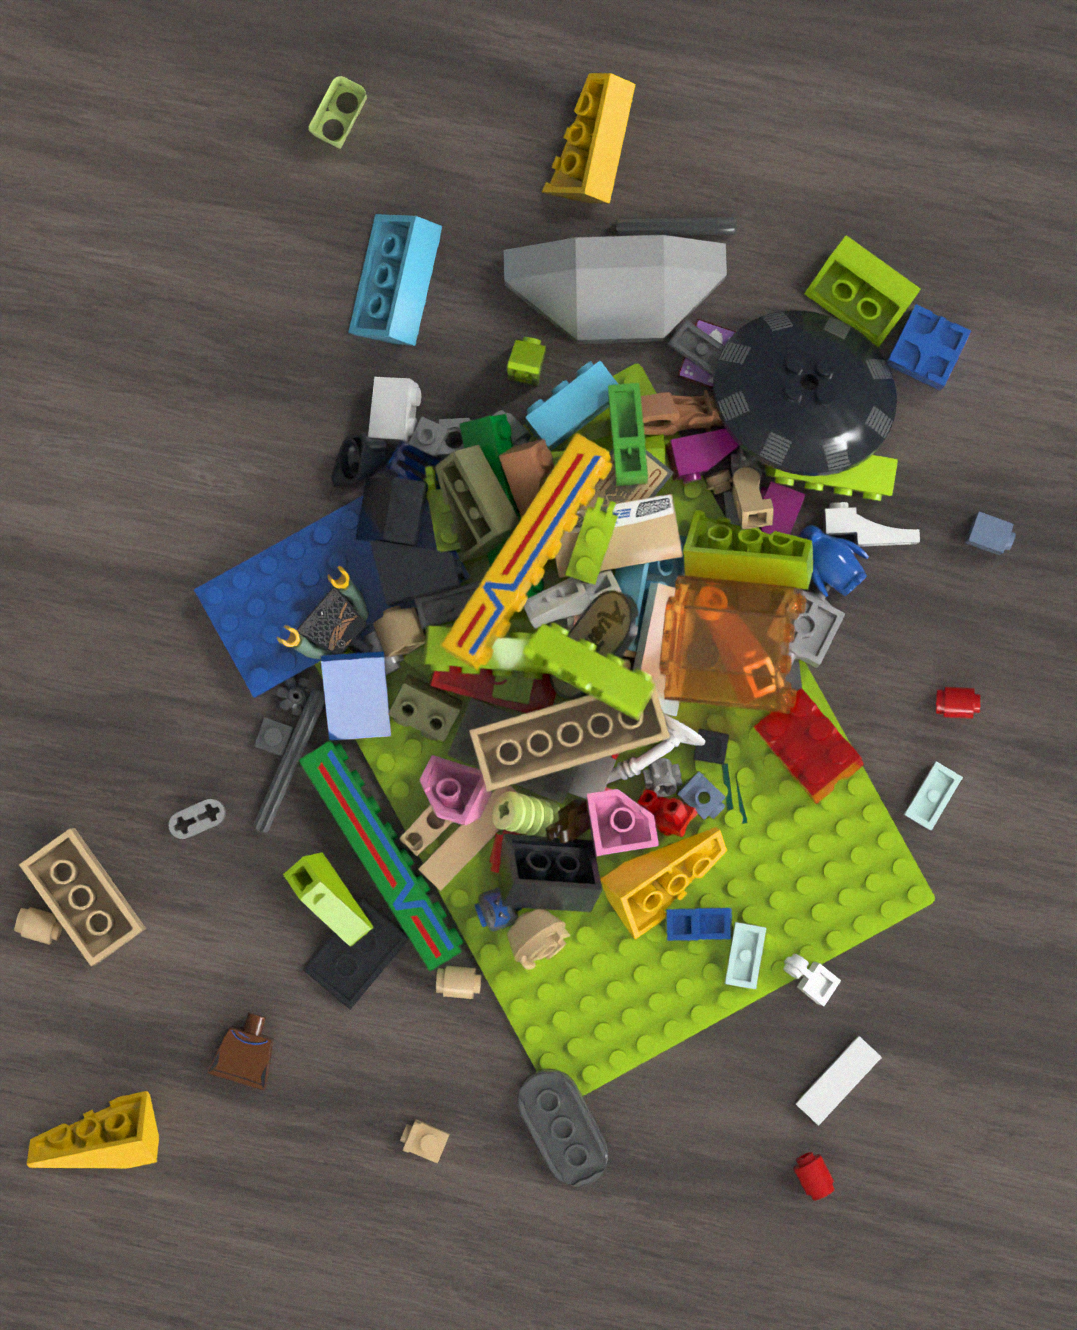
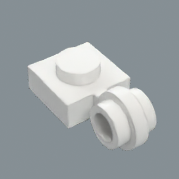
(816, 981)

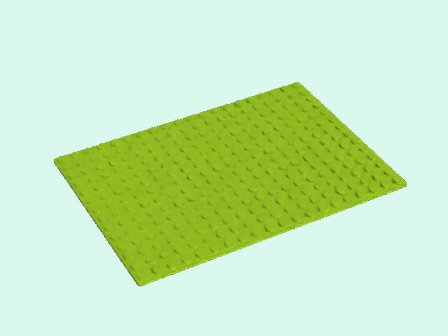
(798, 867)

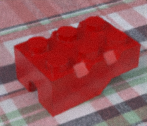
(809, 747)

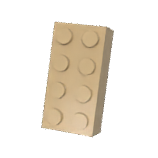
(82, 896)

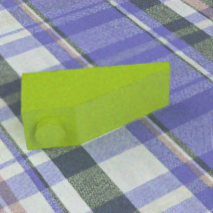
(526, 361)

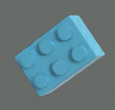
(571, 405)

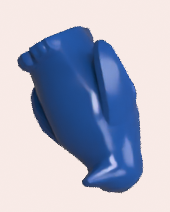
(834, 561)

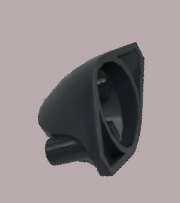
(358, 459)

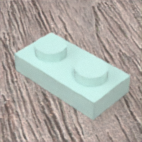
(933, 795)
(745, 955)

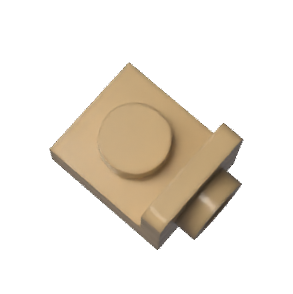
(424, 1140)

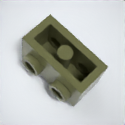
(425, 708)

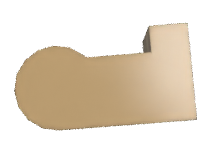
(750, 507)
(424, 831)

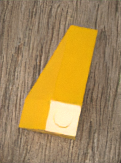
(650, 883)
(111, 1138)

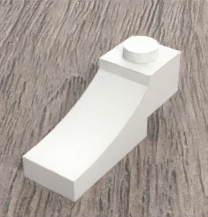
(845, 521)
(567, 598)

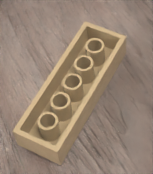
(562, 738)

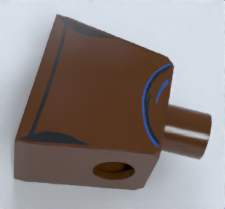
(245, 1054)

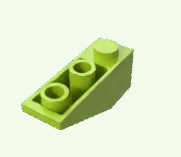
(328, 897)

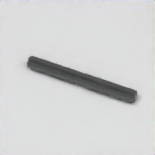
(290, 761)

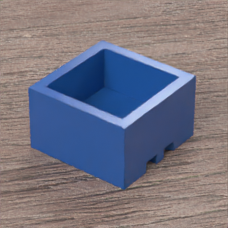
(928, 347)

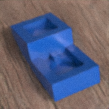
(699, 924)

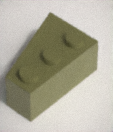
(476, 502)

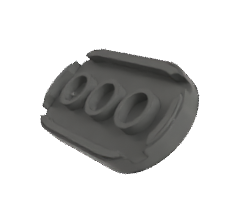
(563, 1127)

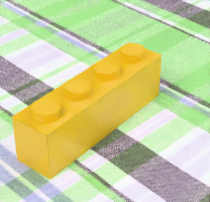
(593, 141)

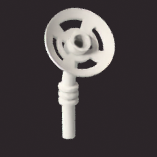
(678, 733)

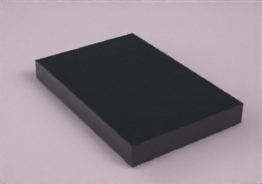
(352, 969)

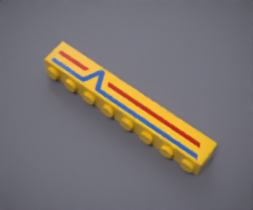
(527, 551)

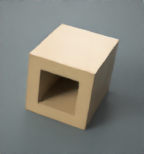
(399, 631)

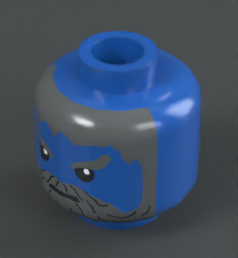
(492, 913)

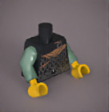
(334, 623)

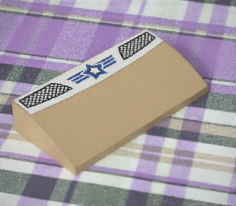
(643, 534)

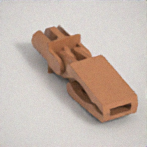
(670, 413)

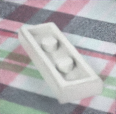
(838, 1080)

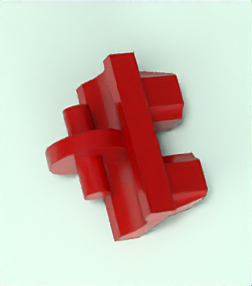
(669, 814)

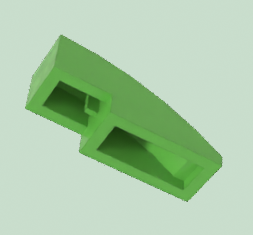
(627, 434)

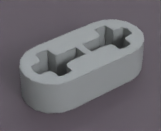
(200, 825)

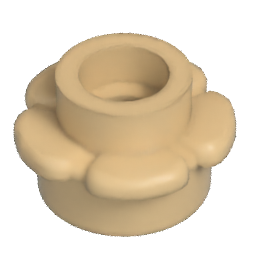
(719, 481)

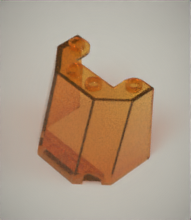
(730, 644)

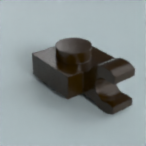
(572, 822)

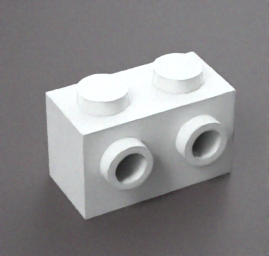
(394, 409)

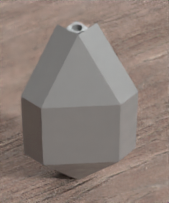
(616, 284)

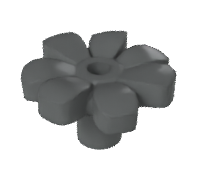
(288, 695)

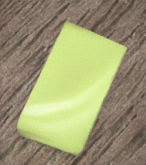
(329, 101)

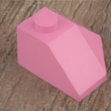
(455, 790)
(619, 823)

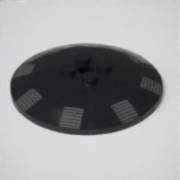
(796, 427)

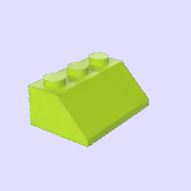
(862, 290)

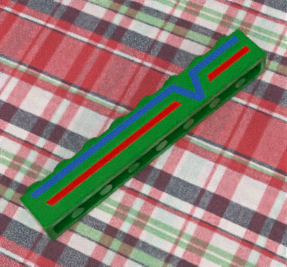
(381, 855)

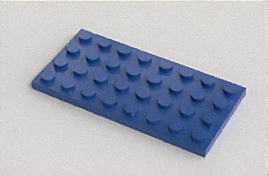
(286, 584)

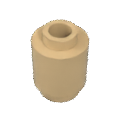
(38, 925)
(458, 982)

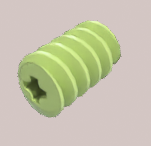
(524, 814)

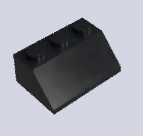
(548, 873)

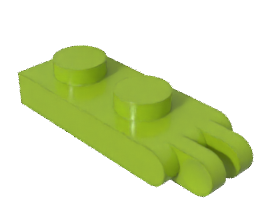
(592, 542)

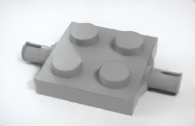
(815, 628)

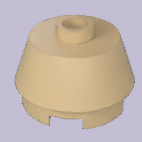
(536, 936)

